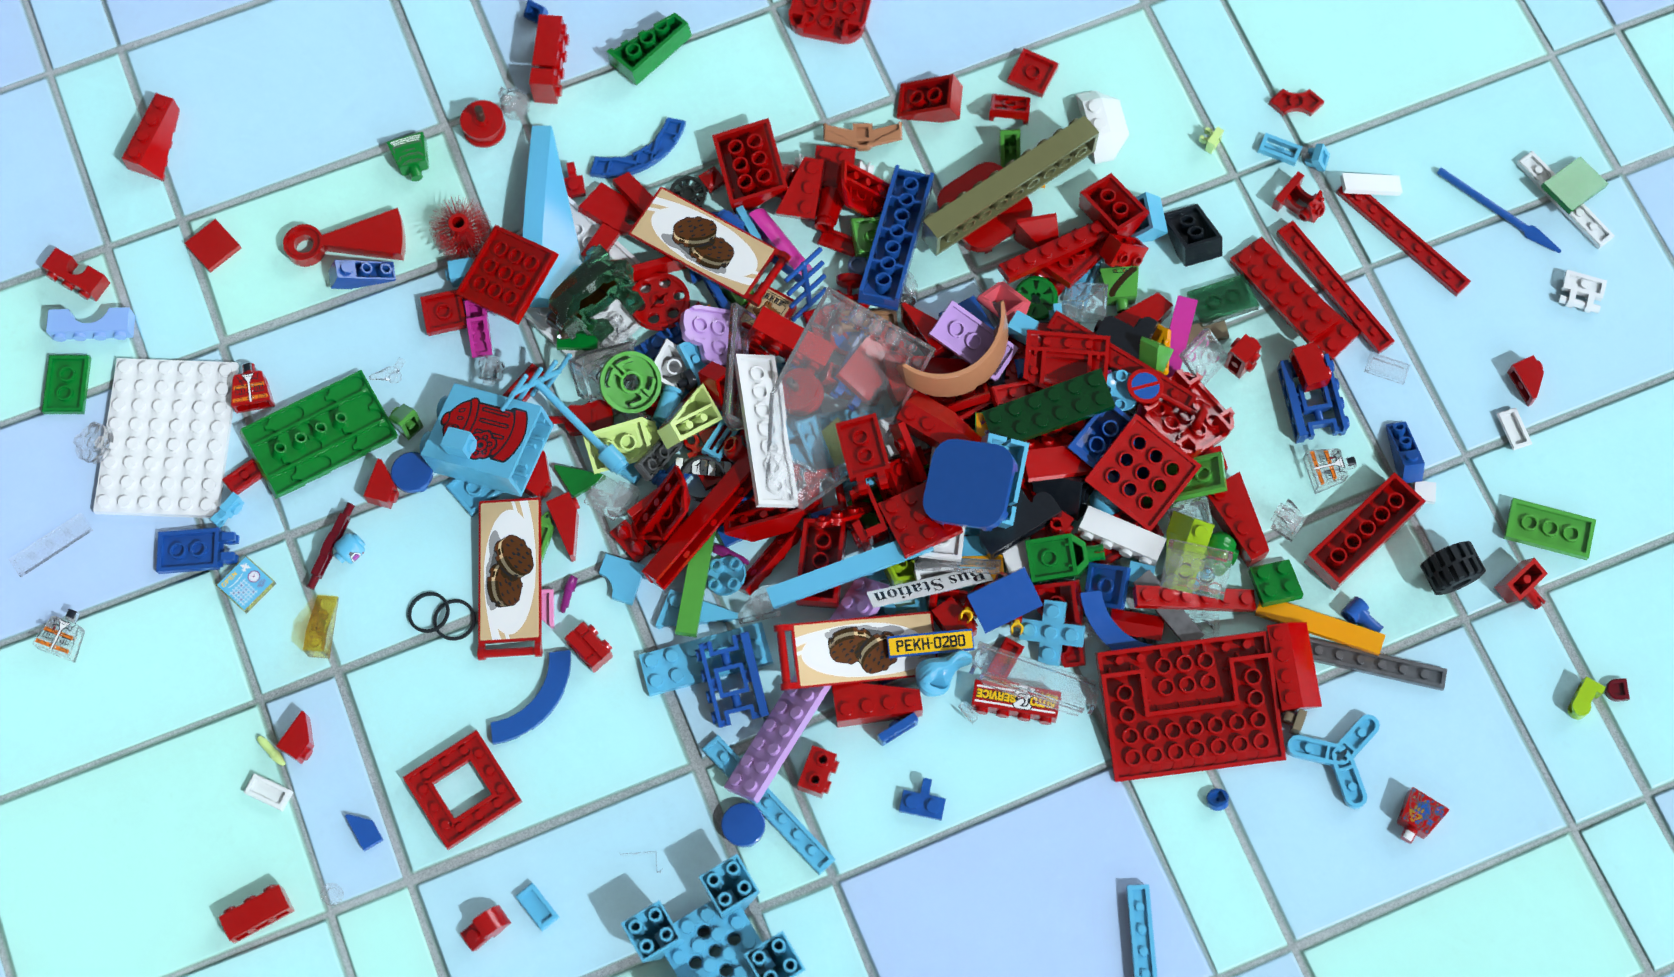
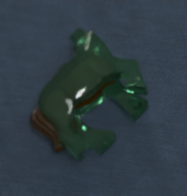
(589, 292)

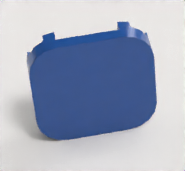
(969, 484)

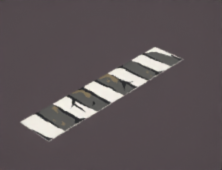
(704, 467)

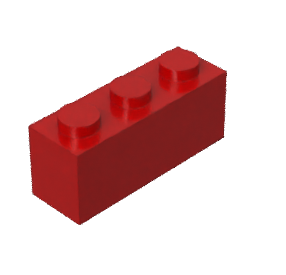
(256, 913)

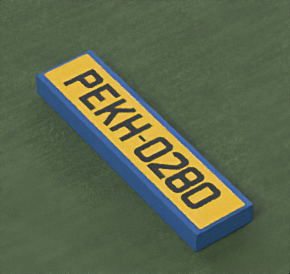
(930, 643)

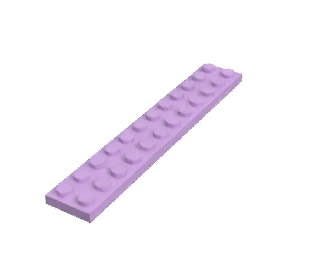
(792, 711)

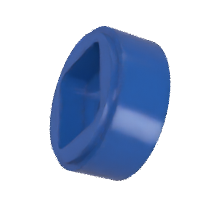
(1217, 799)

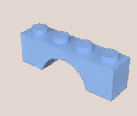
(116, 324)

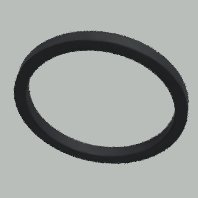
(417, 599)
(461, 636)

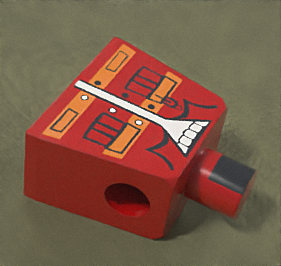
(250, 390)

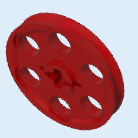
(669, 303)

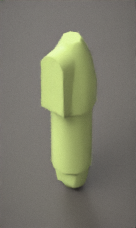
(274, 754)

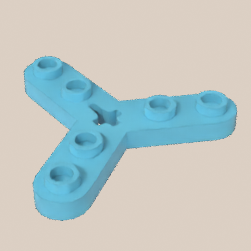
(1345, 771)

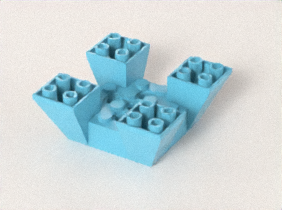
(730, 894)

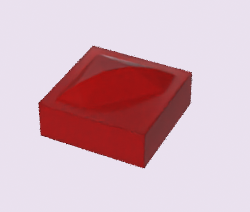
(712, 179)

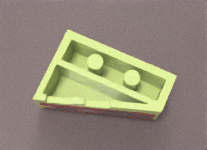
(690, 417)

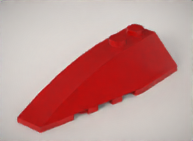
(933, 421)

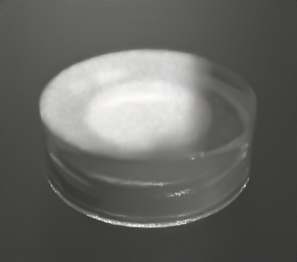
(331, 894)

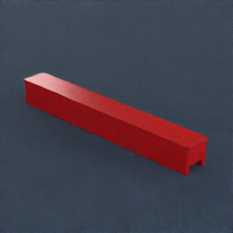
(700, 524)

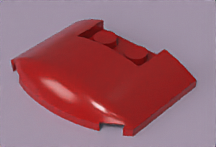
(1063, 356)

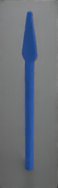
(1530, 232)

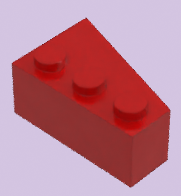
(804, 191)

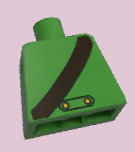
(1121, 287)

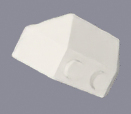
(1108, 119)

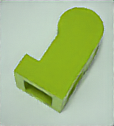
(1581, 701)

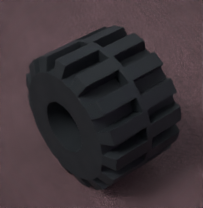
(1453, 568)

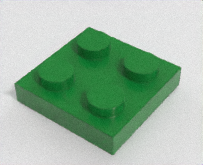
(1275, 583)

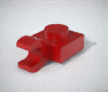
(574, 184)

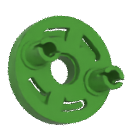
(617, 395)

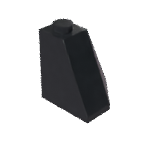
(1068, 493)

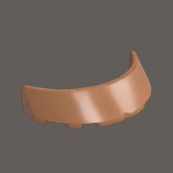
(968, 378)

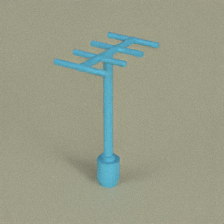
(609, 455)

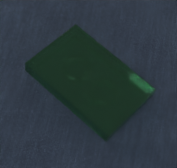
(1223, 300)

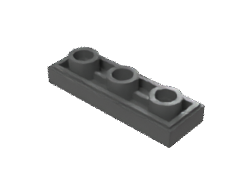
(655, 459)

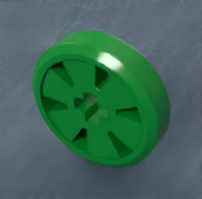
(1048, 297)

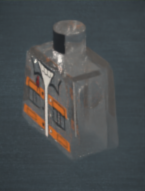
(1327, 468)
(61, 636)

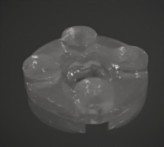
(84, 443)

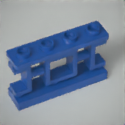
(1297, 404)
(748, 676)

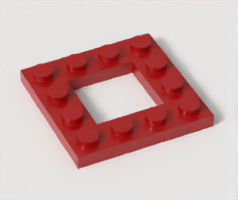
(457, 829)

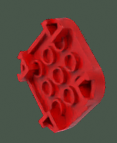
(829, 19)
(996, 229)
(1178, 425)

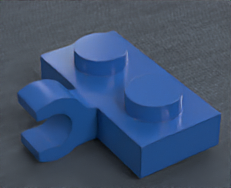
(922, 803)

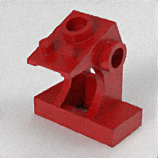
(1292, 193)

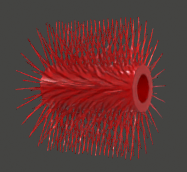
(461, 230)

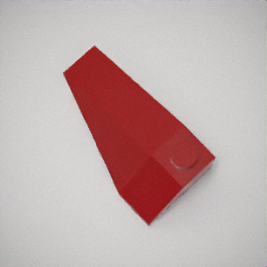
(1066, 592)

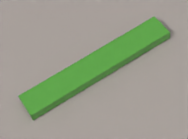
(694, 590)

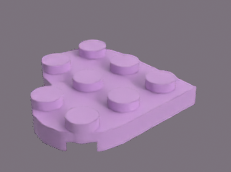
(707, 329)

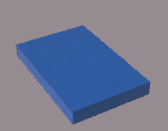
(1004, 599)

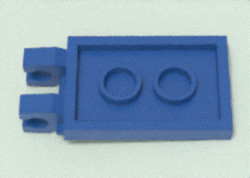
(194, 550)

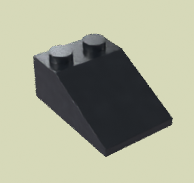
(1193, 235)

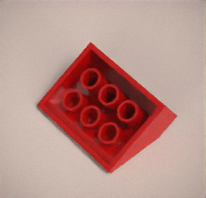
(750, 164)

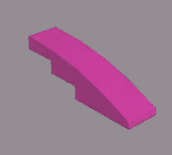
(478, 330)
(1180, 330)

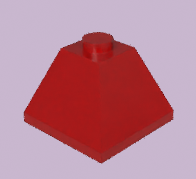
(1036, 230)

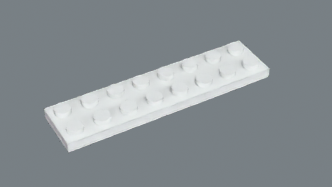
(755, 381)

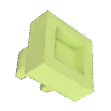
(1213, 139)

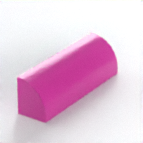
(775, 237)

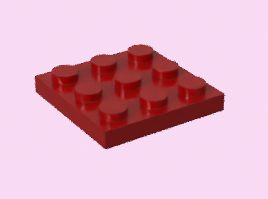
(912, 525)

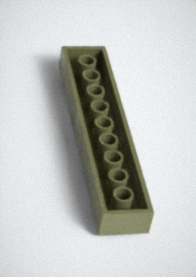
(1009, 185)

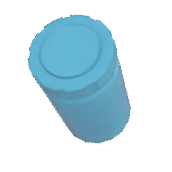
(668, 402)

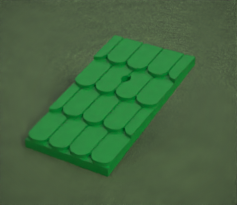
(318, 434)

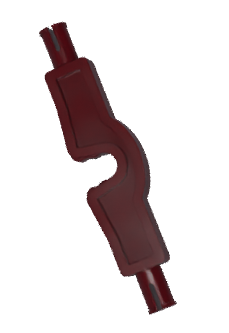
(326, 551)

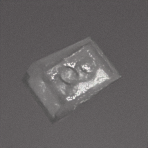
(587, 367)

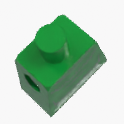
(410, 155)

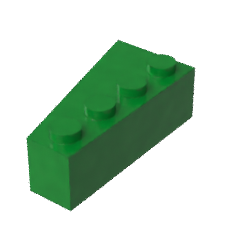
(650, 48)

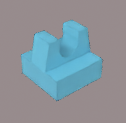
(1319, 157)

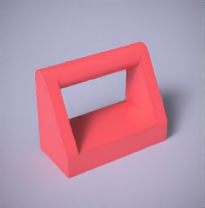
(1012, 299)

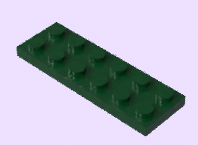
(1051, 408)

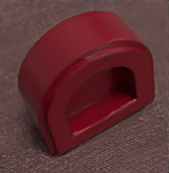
(1617, 690)

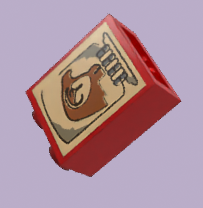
(774, 301)

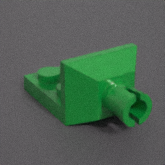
(1060, 557)

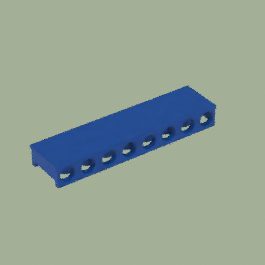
(895, 239)

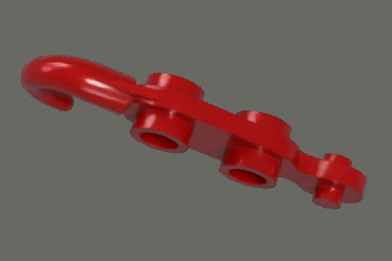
(851, 513)

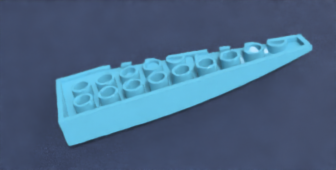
(548, 211)

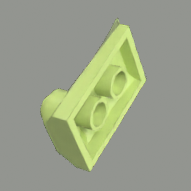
(629, 437)

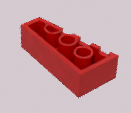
(1238, 518)
(874, 703)

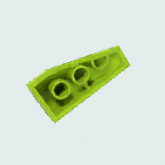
(1188, 529)

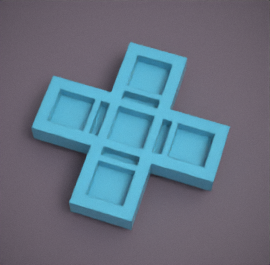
(1052, 632)

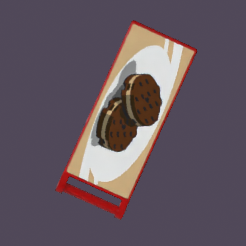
(708, 245)
(510, 576)
(849, 650)

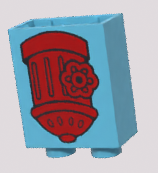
(506, 440)

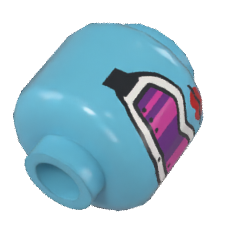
(349, 548)

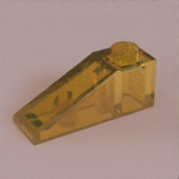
(321, 627)

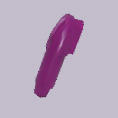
(723, 551)
(570, 586)

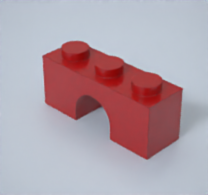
(88, 284)

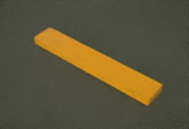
(1325, 626)

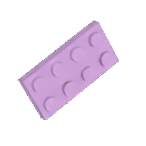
(968, 337)

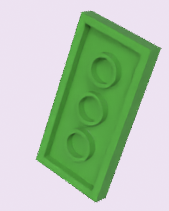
(1207, 481)
(1550, 529)

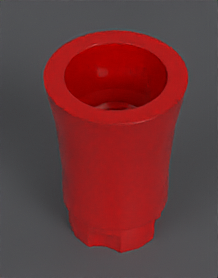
(828, 210)

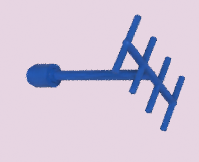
(792, 274)

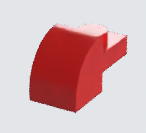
(484, 927)

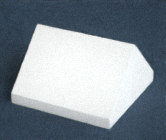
(669, 364)

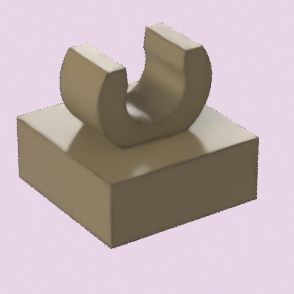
(1295, 720)

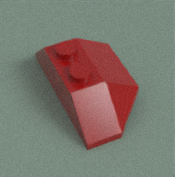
(861, 189)
(663, 509)
(759, 523)

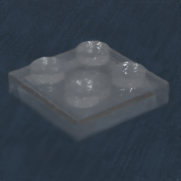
(1204, 355)

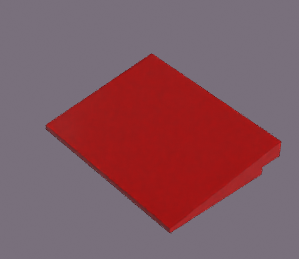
(1190, 708)

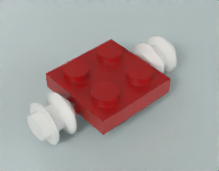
(833, 158)

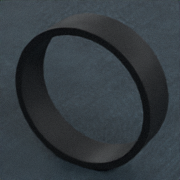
(699, 457)

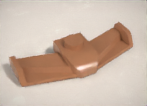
(862, 135)

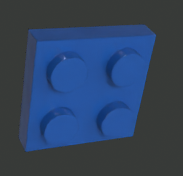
(1112, 582)

